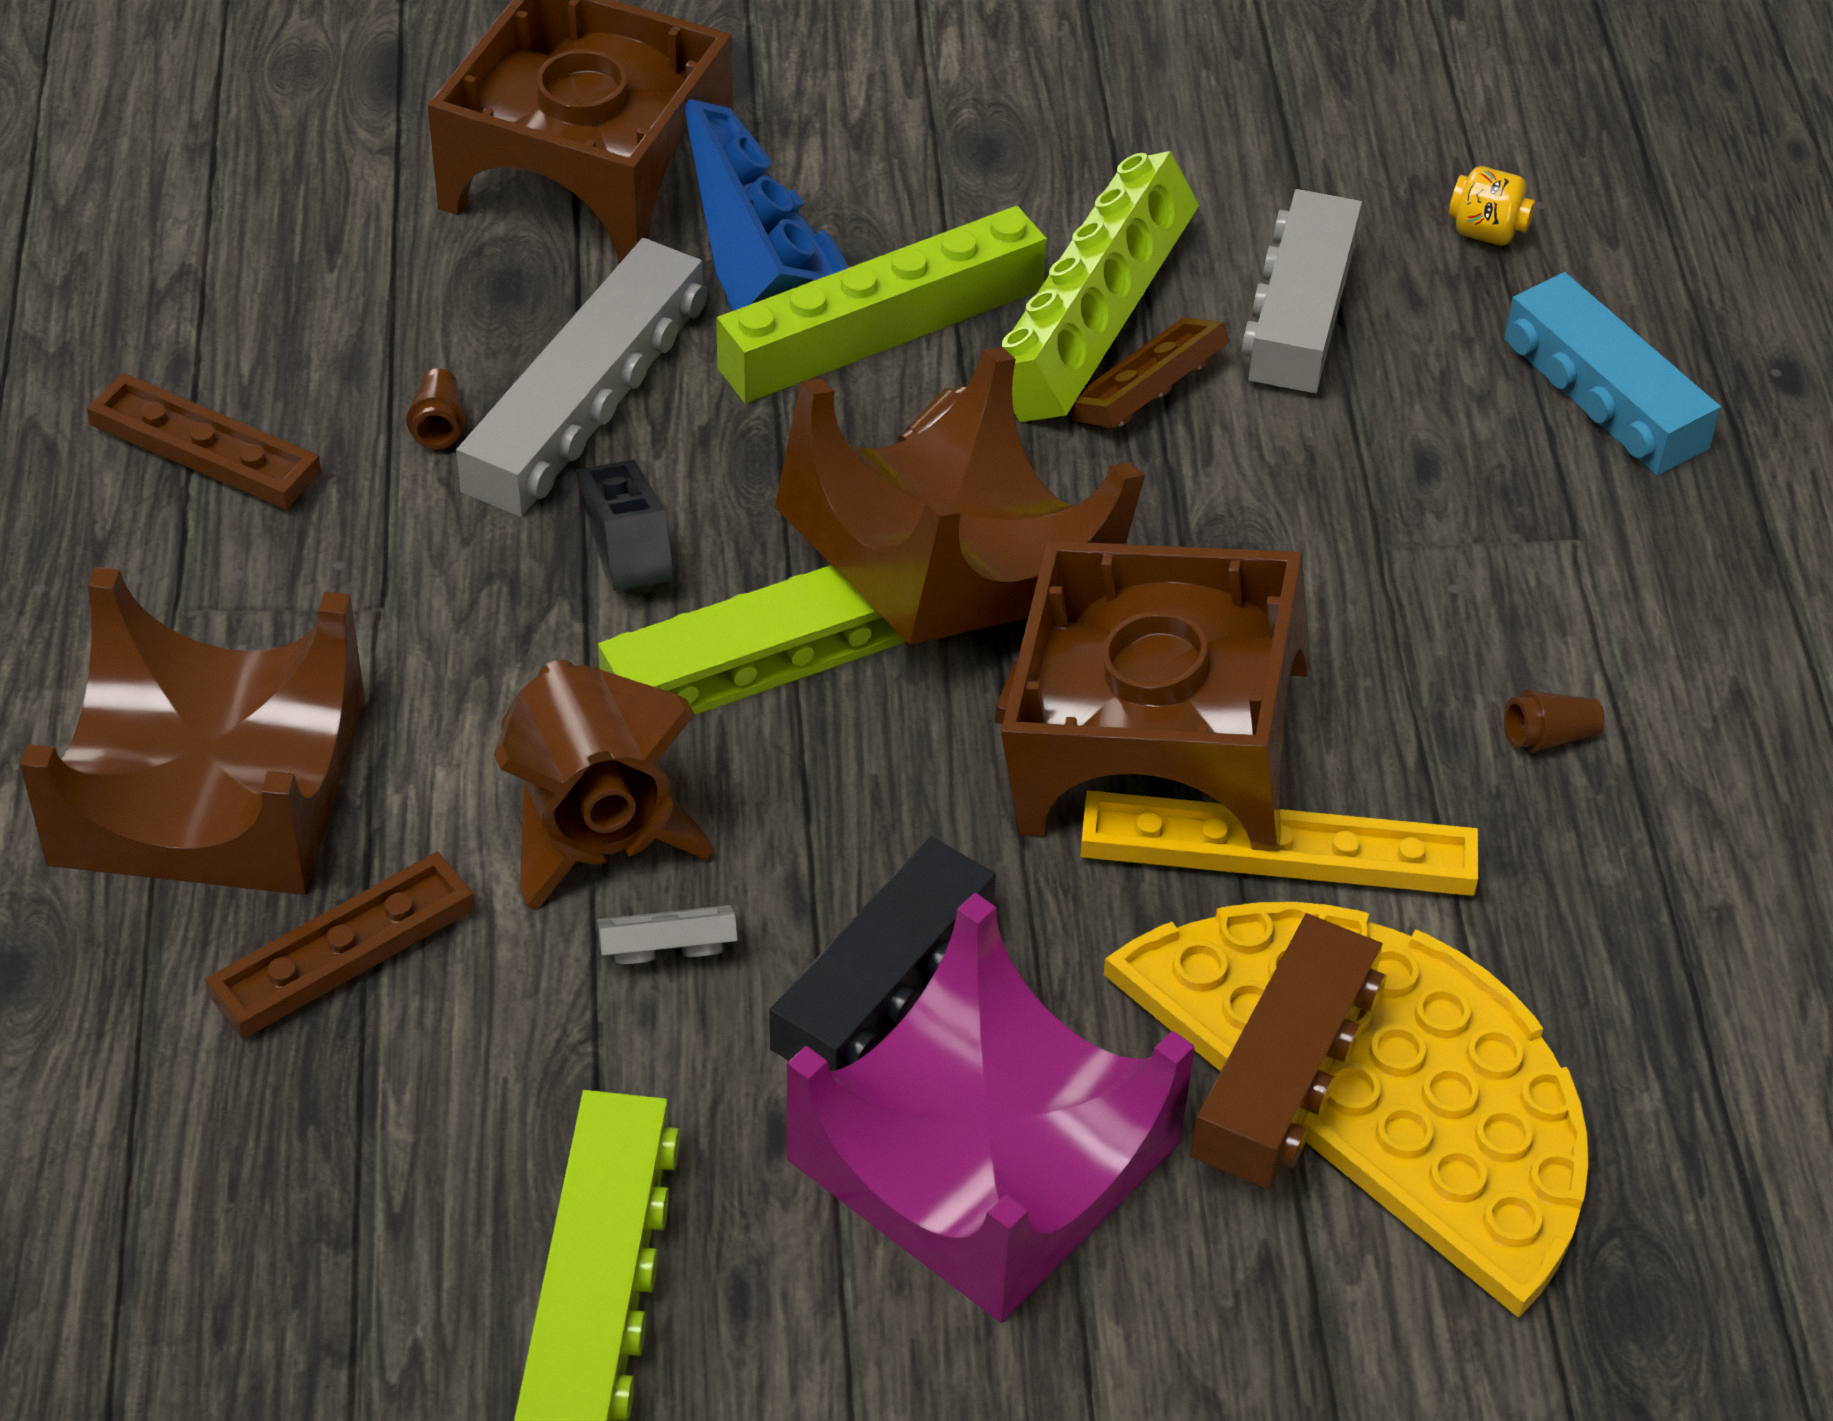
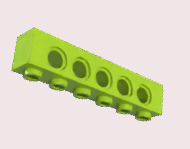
(1097, 284)

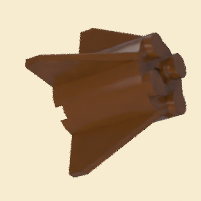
(592, 771)

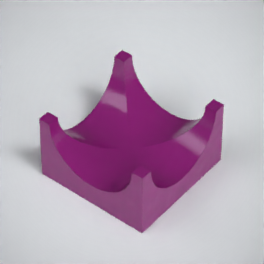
(986, 1124)

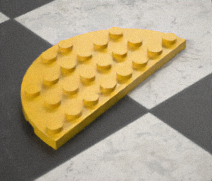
(1440, 1110)

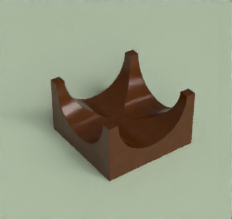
(581, 98)
(944, 523)
(1158, 671)
(198, 751)

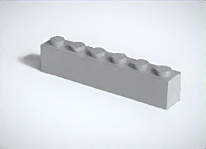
(581, 377)

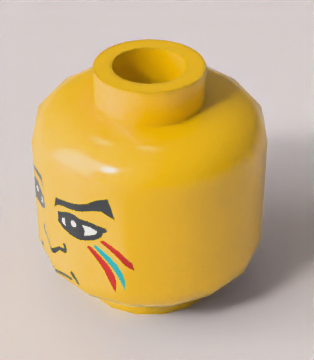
(1491, 205)

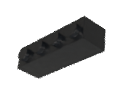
(879, 959)

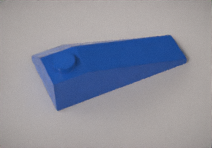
(751, 219)

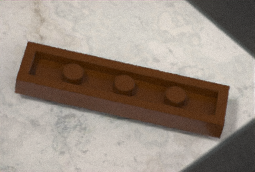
(204, 440)
(339, 944)

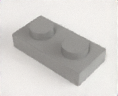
(695, 930)

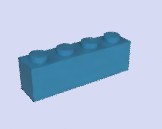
(1611, 373)

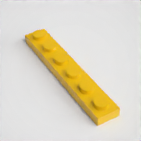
(1309, 845)

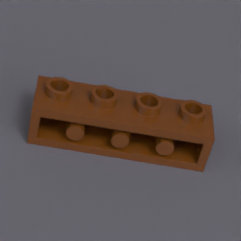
(1287, 1051)

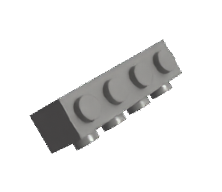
(1303, 290)

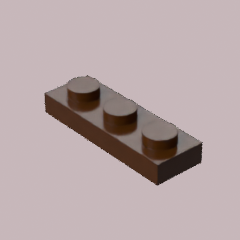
(1149, 372)

